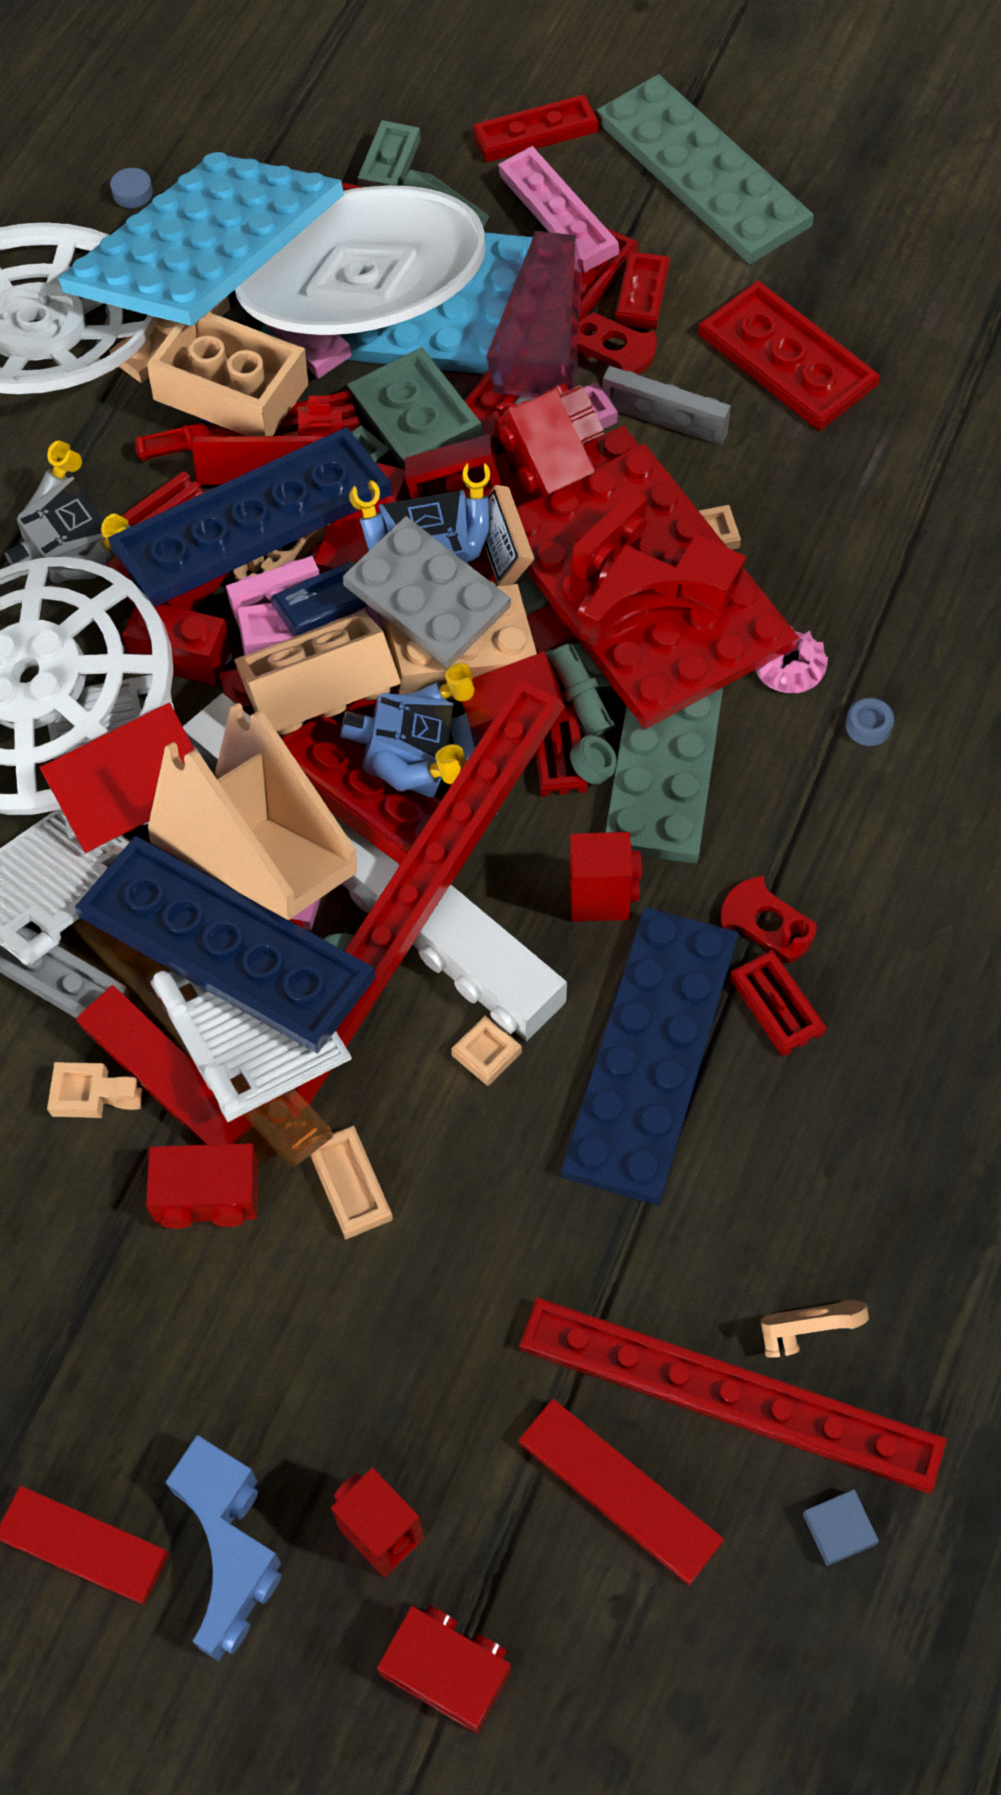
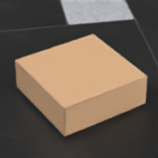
(486, 1050)

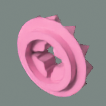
(798, 675)

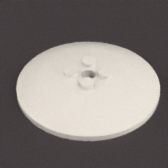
(368, 263)

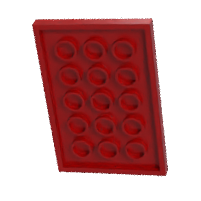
(664, 654)

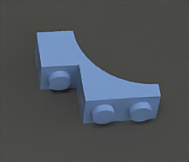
(243, 1569)

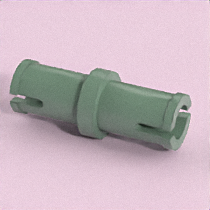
(580, 690)

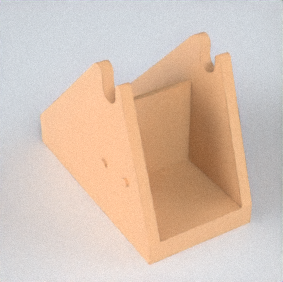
(251, 821)

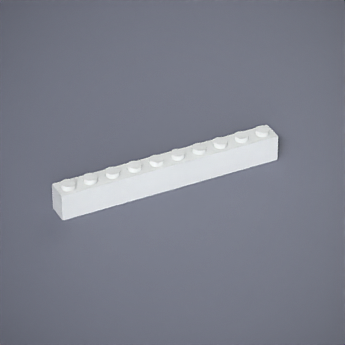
(458, 935)

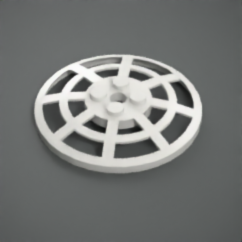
(60, 316)
(65, 668)

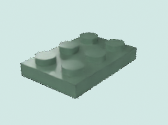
(414, 406)

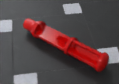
(176, 440)

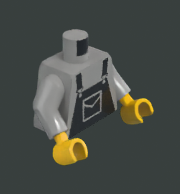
(64, 520)

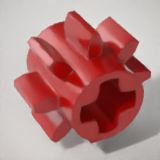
(319, 417)

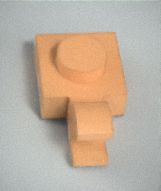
(84, 1088)

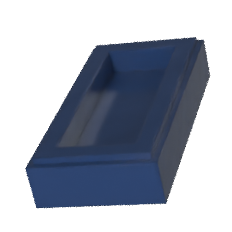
(317, 601)

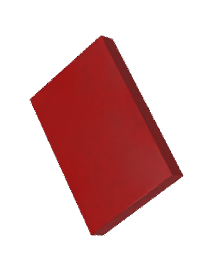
(114, 779)

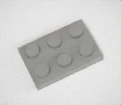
(427, 592)

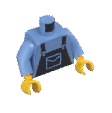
(448, 517)
(411, 734)

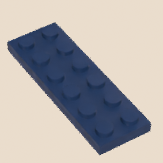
(247, 517)
(226, 943)
(650, 1056)

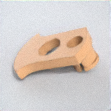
(791, 1323)

